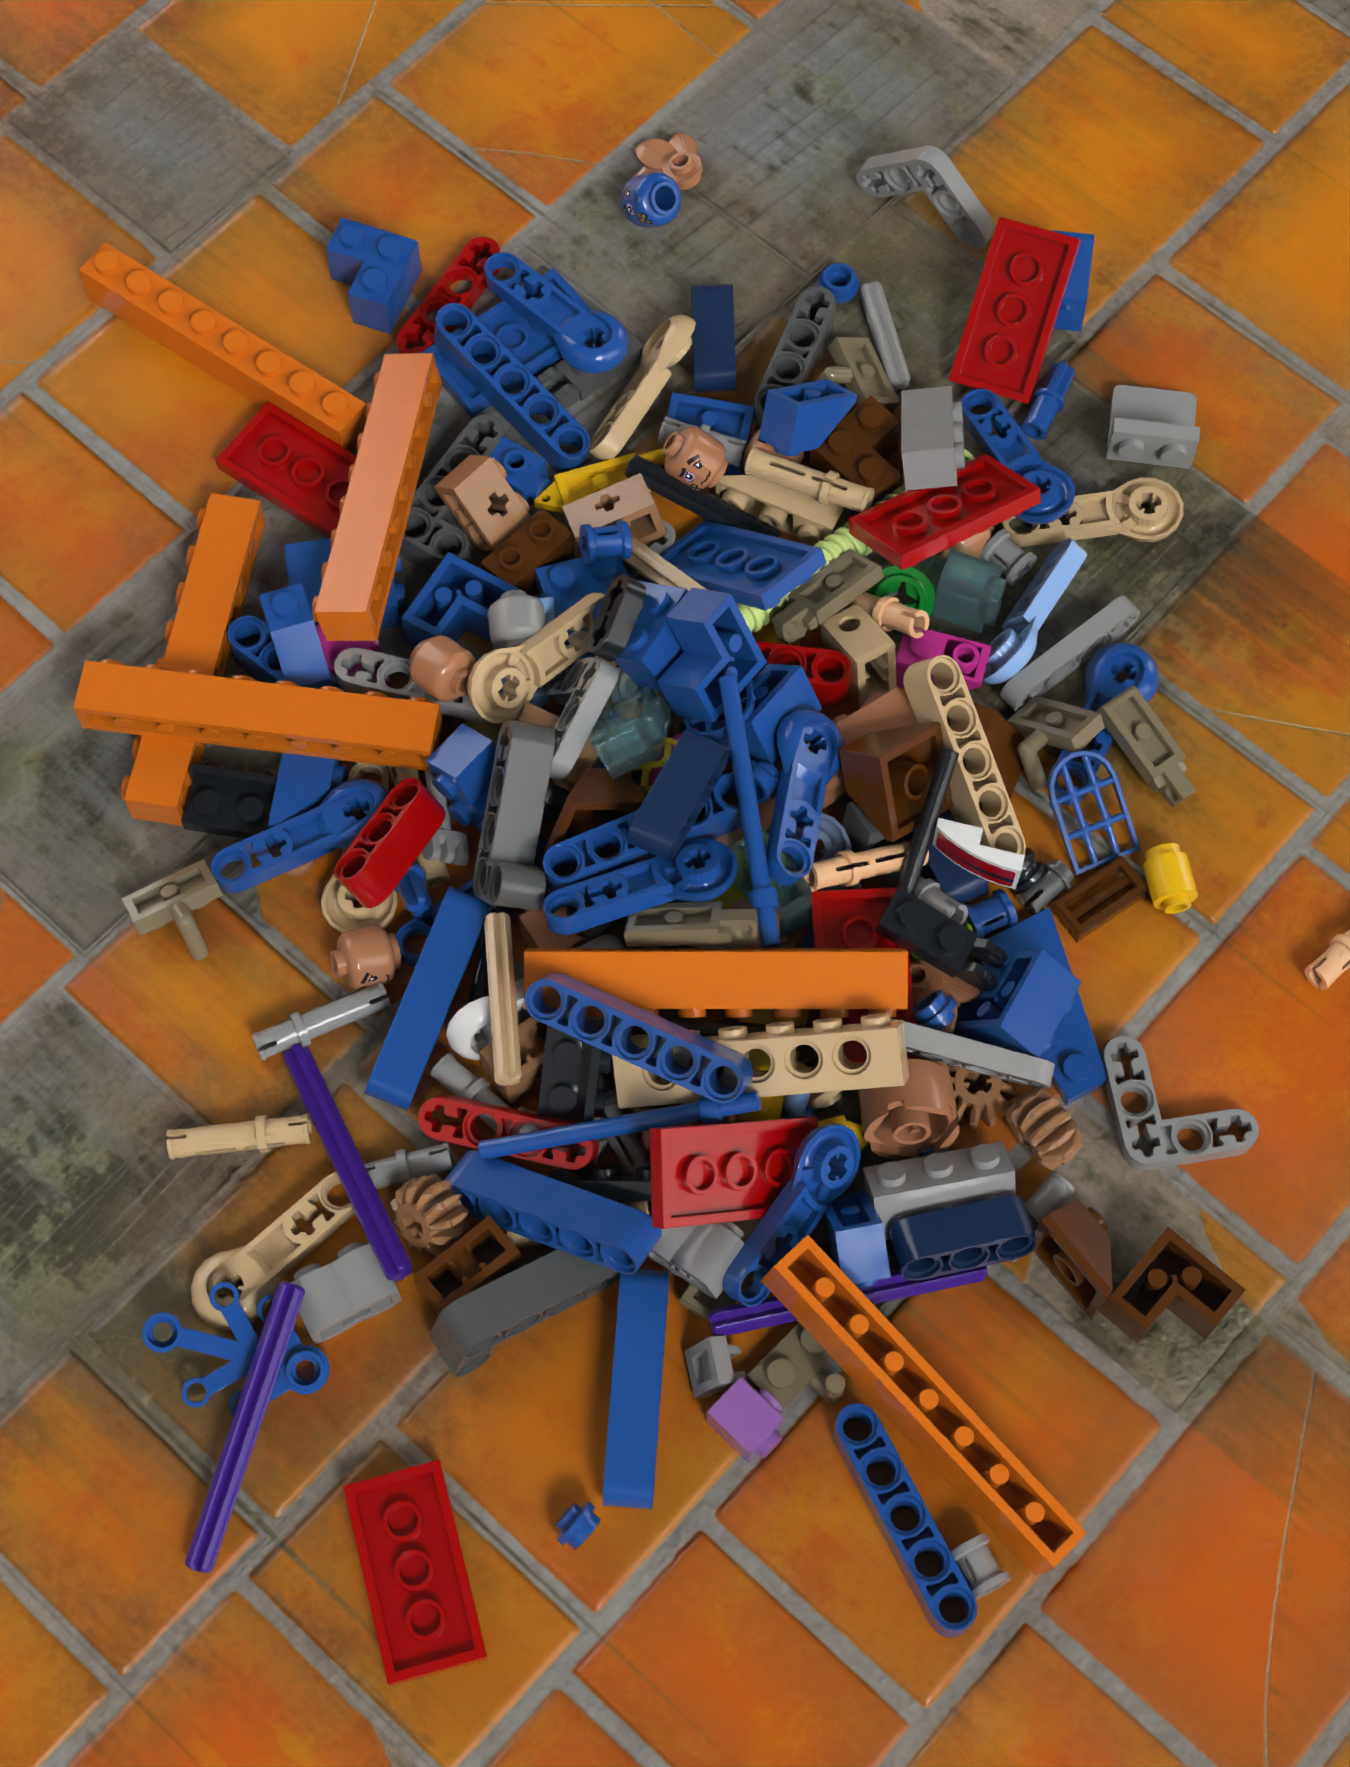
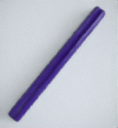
(347, 1163)
(772, 1312)
(244, 1428)

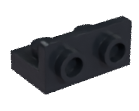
(228, 800)
(572, 1078)

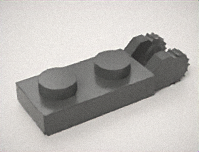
(582, 384)

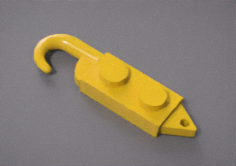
(589, 479)

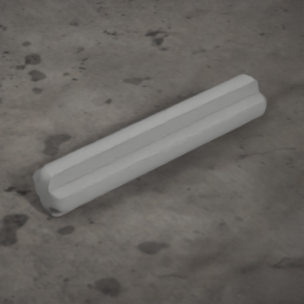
(885, 335)

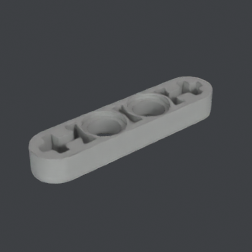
(1070, 653)
(387, 665)
(977, 1056)

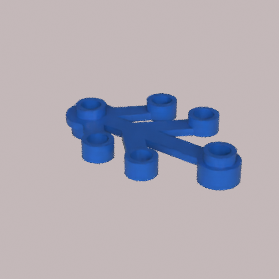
(239, 1352)

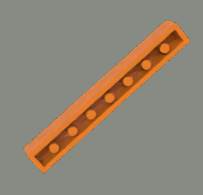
(220, 345)
(378, 498)
(197, 640)
(258, 714)
(732, 978)
(924, 1407)

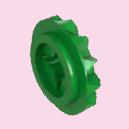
(916, 583)

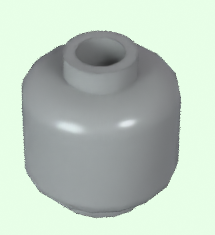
(515, 618)

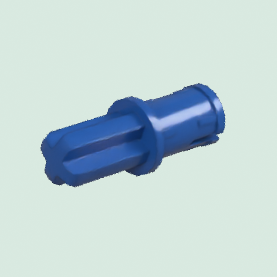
(1048, 401)
(414, 892)

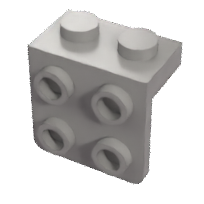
(1152, 426)

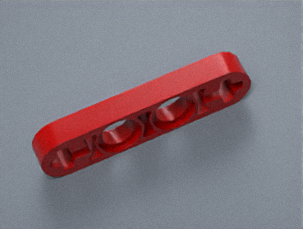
(441, 295)
(508, 1123)

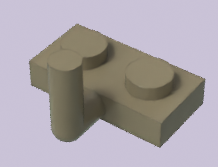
(860, 371)
(1052, 724)
(173, 900)
(794, 1366)

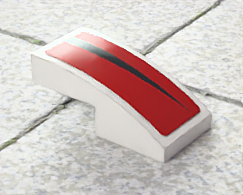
(962, 846)

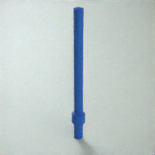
(763, 896)
(703, 1110)

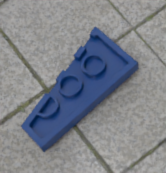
(1073, 1048)

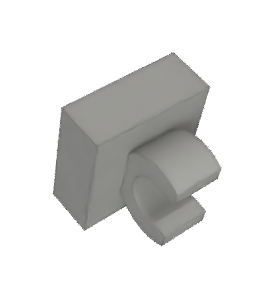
(711, 1366)

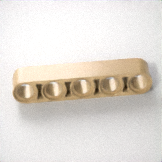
(966, 736)

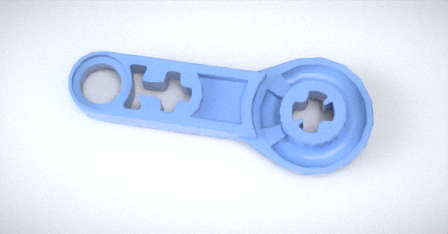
(1018, 642)

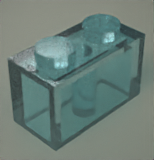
(631, 731)

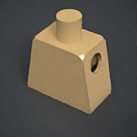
(866, 647)

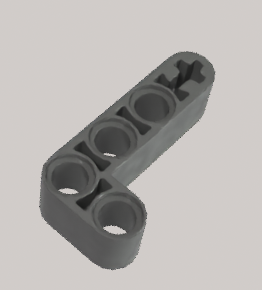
(789, 358)
(437, 521)
(514, 817)
(512, 1304)

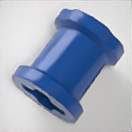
(605, 541)
(992, 913)

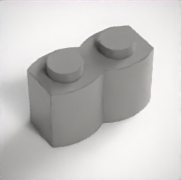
(699, 1253)
(344, 1292)

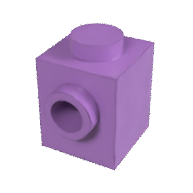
(747, 1420)

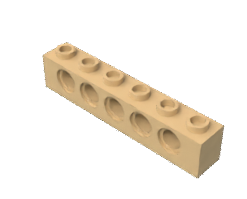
(883, 1067)

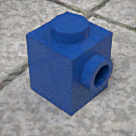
(524, 469)

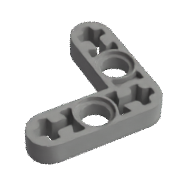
(937, 176)
(583, 692)
(1164, 1132)

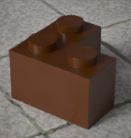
(860, 448)
(1175, 1279)

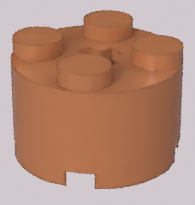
(911, 1116)

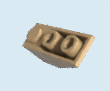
(783, 507)

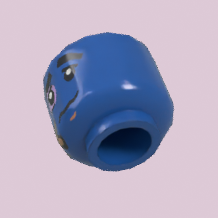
(651, 199)

